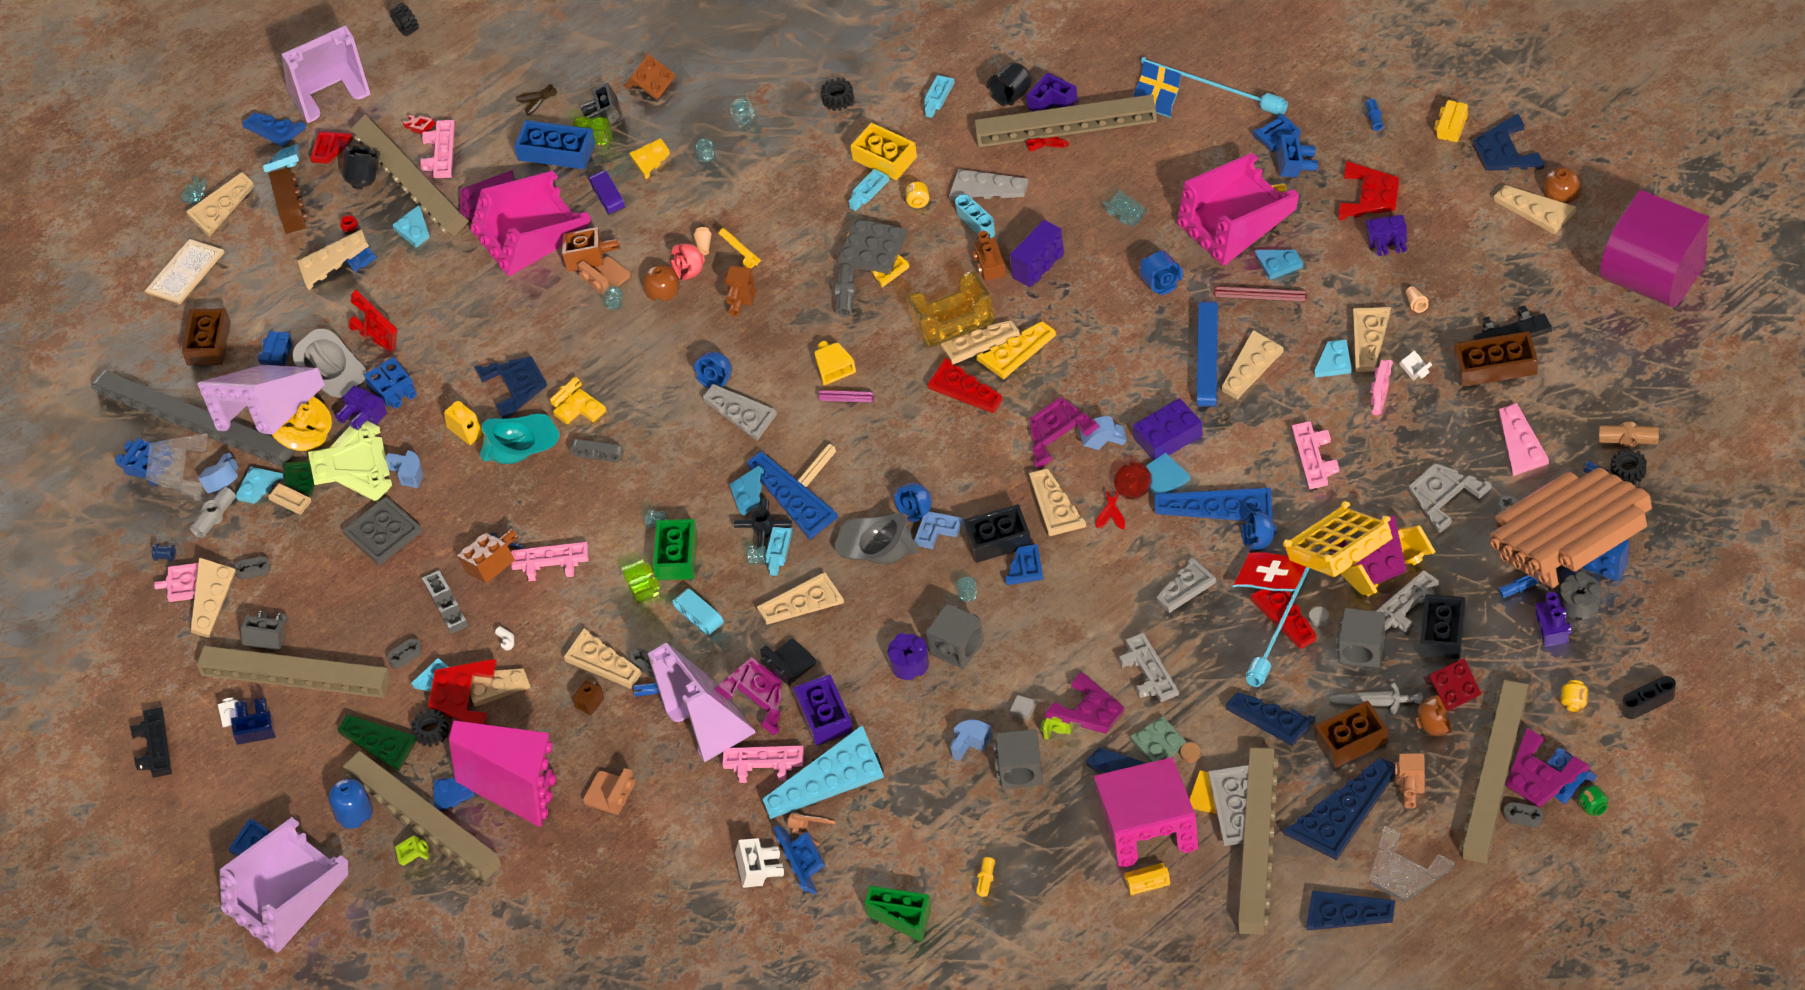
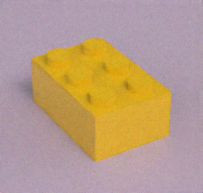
(883, 151)

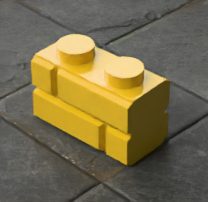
(1452, 121)

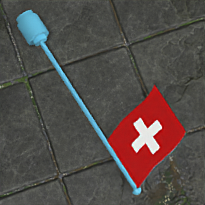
(1270, 573)

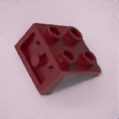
(1454, 684)

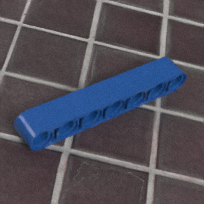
(1207, 354)

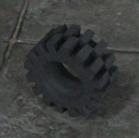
(404, 19)
(837, 87)
(1629, 457)
(432, 736)

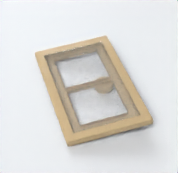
(184, 271)

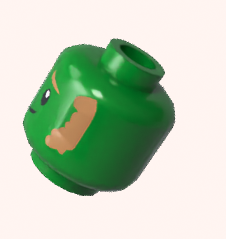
(1593, 800)

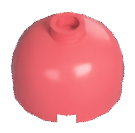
(687, 261)

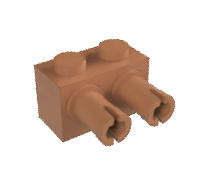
(1410, 777)

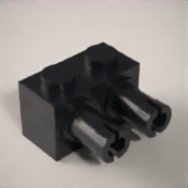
(605, 104)

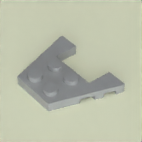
(1439, 486)

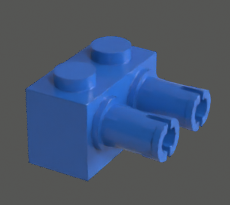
(1290, 155)

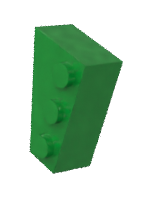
(900, 910)

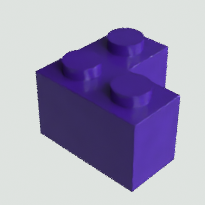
(1051, 92)

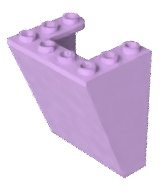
(320, 65)
(268, 391)
(691, 693)
(279, 884)

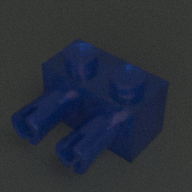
(254, 726)

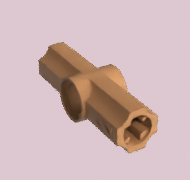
(1628, 434)

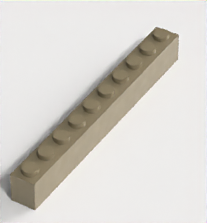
(1066, 120)
(410, 176)
(294, 671)
(1495, 772)
(423, 817)
(1257, 841)

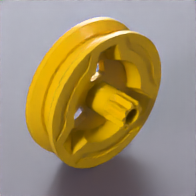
(298, 436)

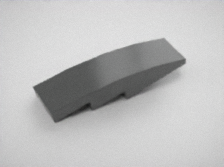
(445, 602)

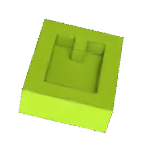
(1055, 724)
(411, 849)

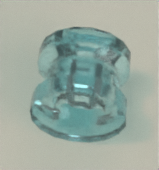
(705, 150)
(613, 298)
(652, 517)
(757, 555)
(967, 589)

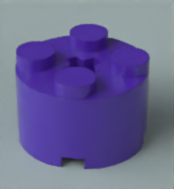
(908, 656)

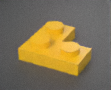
(579, 403)

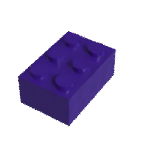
(1037, 253)
(1167, 429)
(823, 709)

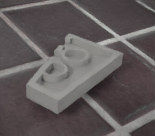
(1187, 585)

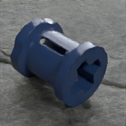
(163, 552)

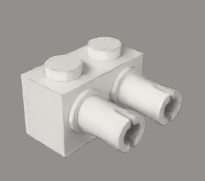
(751, 862)

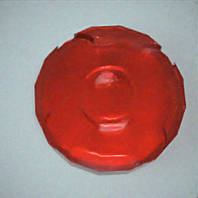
(1133, 480)

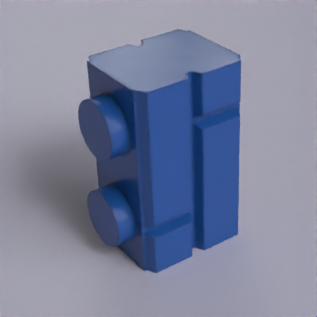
(275, 349)

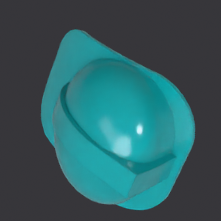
(517, 438)

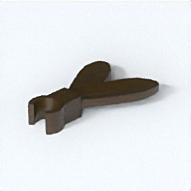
(536, 98)

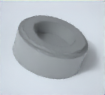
(1319, 616)

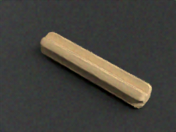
(817, 465)

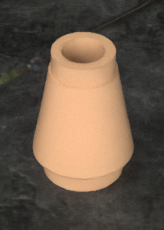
(702, 239)
(1417, 300)

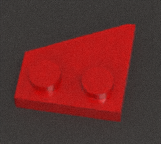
(328, 146)

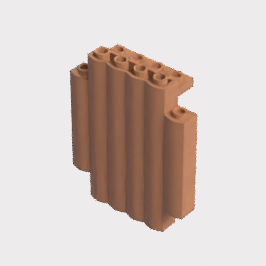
(1569, 523)

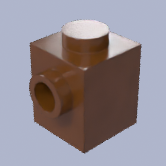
(588, 697)

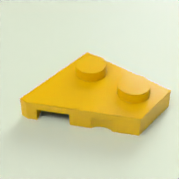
(649, 156)

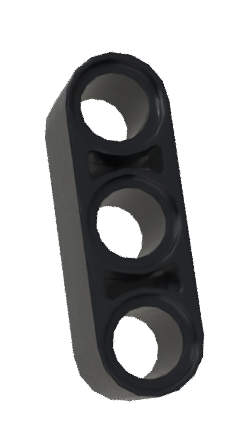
(1636, 702)

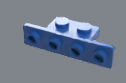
(803, 857)

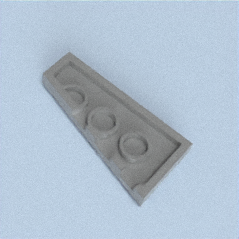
(987, 185)
(741, 411)
(1230, 799)

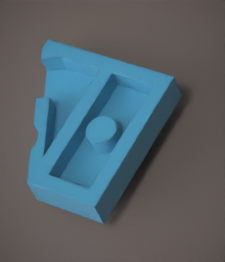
(1278, 262)
(747, 490)

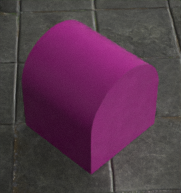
(1656, 249)

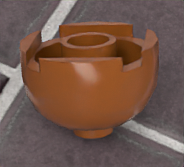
(1562, 185)
(661, 282)
(1433, 717)

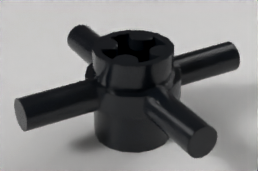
(762, 523)

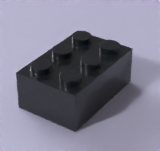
(996, 533)
(1442, 627)

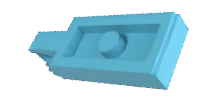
(937, 94)
(868, 189)
(778, 548)

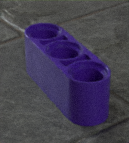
(606, 192)

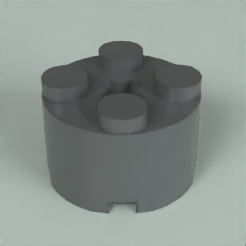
(1580, 595)

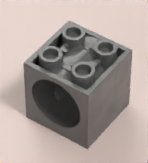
(955, 636)
(1361, 637)
(1018, 759)

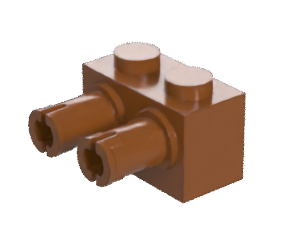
(989, 257)
(740, 288)

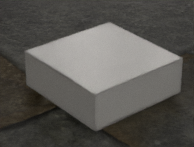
(1023, 707)

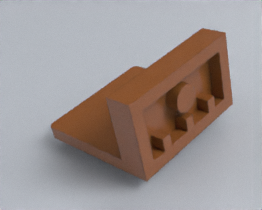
(651, 77)

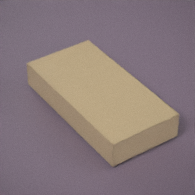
(289, 498)

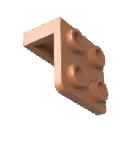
(604, 276)
(610, 791)

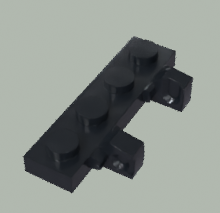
(1536, 325)
(158, 755)

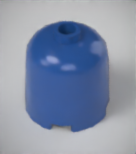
(350, 803)

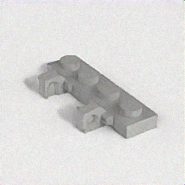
(1406, 599)
(1157, 678)

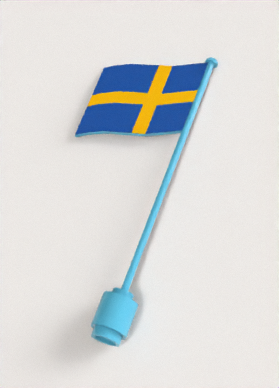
(1165, 83)

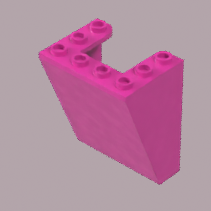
(1232, 208)
(524, 221)
(504, 767)
(1143, 805)

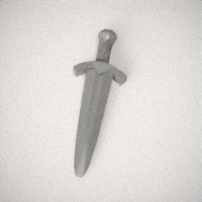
(1388, 698)

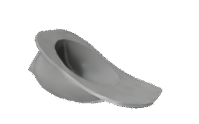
(335, 362)

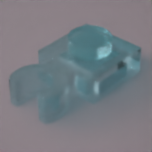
(195, 192)

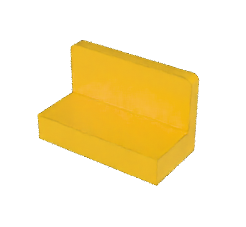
(1147, 878)

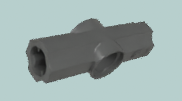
(845, 290)

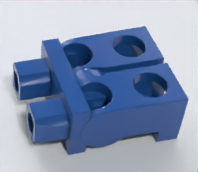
(391, 384)
(136, 458)

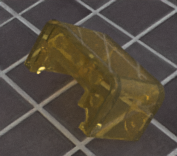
(952, 314)

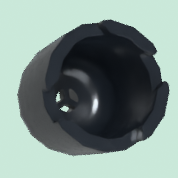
(1009, 83)
(360, 166)

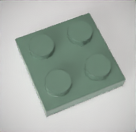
(1158, 740)

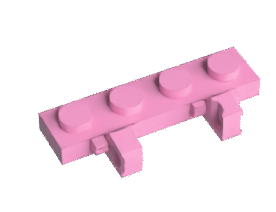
(443, 139)
(1314, 467)
(565, 555)
(779, 757)

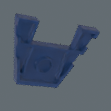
(1498, 150)
(521, 379)

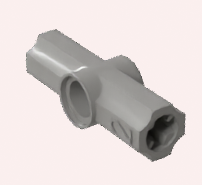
(212, 512)

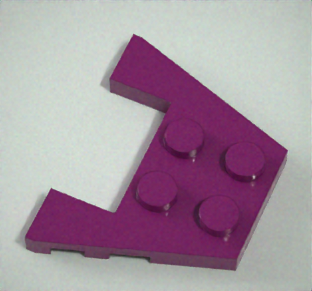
(470, 194)
(1054, 422)
(1386, 560)
(758, 685)
(1095, 712)
(1536, 779)

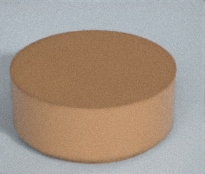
(1190, 752)

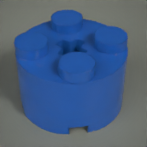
(1160, 272)

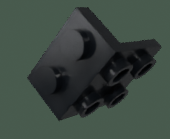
(788, 661)

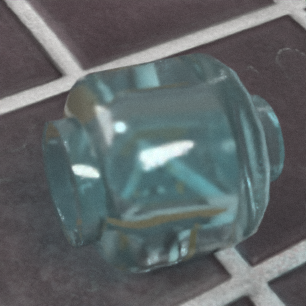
(742, 111)

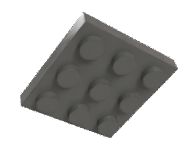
(872, 246)
(382, 531)

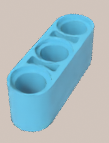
(974, 215)
(698, 611)

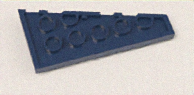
(1340, 814)

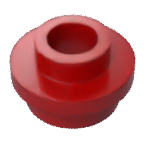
(348, 223)

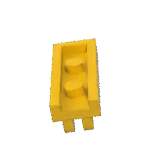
(750, 258)

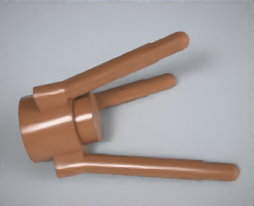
(798, 822)

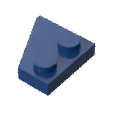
(1025, 566)
(450, 793)

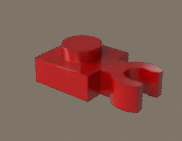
(419, 124)

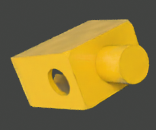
(833, 362)
(458, 418)

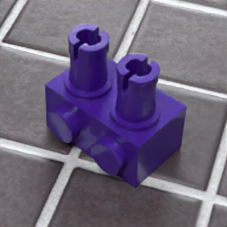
(1387, 232)
(363, 406)
(1552, 621)

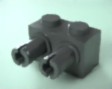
(264, 632)

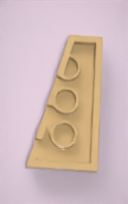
(1535, 208)
(332, 256)
(1369, 333)
(978, 341)
(1251, 364)
(210, 593)
(806, 598)
(595, 657)

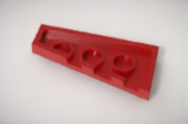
(955, 383)
(1295, 625)

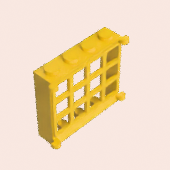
(1375, 535)

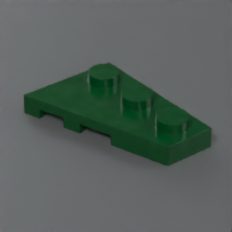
(299, 477)

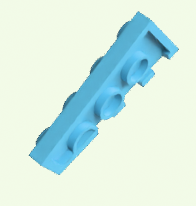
(285, 157)

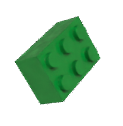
(675, 549)

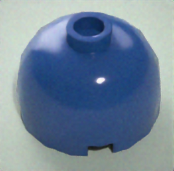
(713, 369)
(913, 501)
(1258, 530)

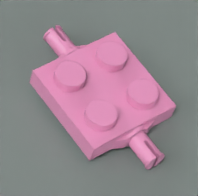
(1380, 386)
(180, 582)

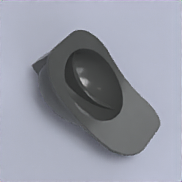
(876, 539)

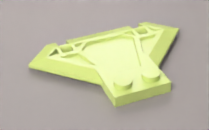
(354, 462)

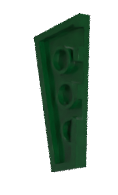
(380, 741)

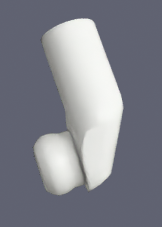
(508, 638)

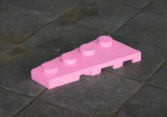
(1522, 445)

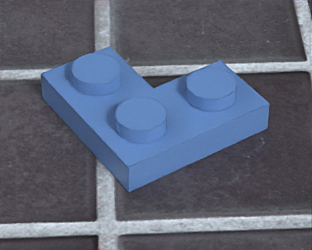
(935, 524)

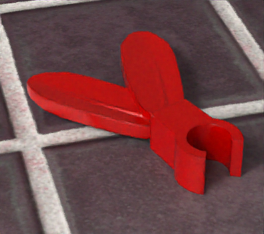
(1050, 142)
(1111, 511)

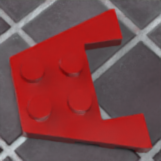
(1377, 195)
(375, 323)
(453, 688)

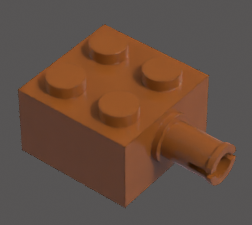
(586, 246)
(488, 556)

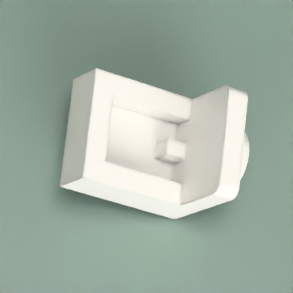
(1415, 366)
(227, 711)

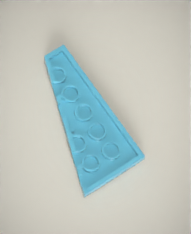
(836, 771)

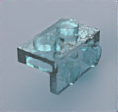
(1126, 208)

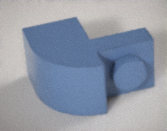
(1107, 432)
(408, 468)
(219, 475)
(970, 733)

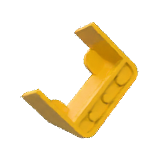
(1414, 547)

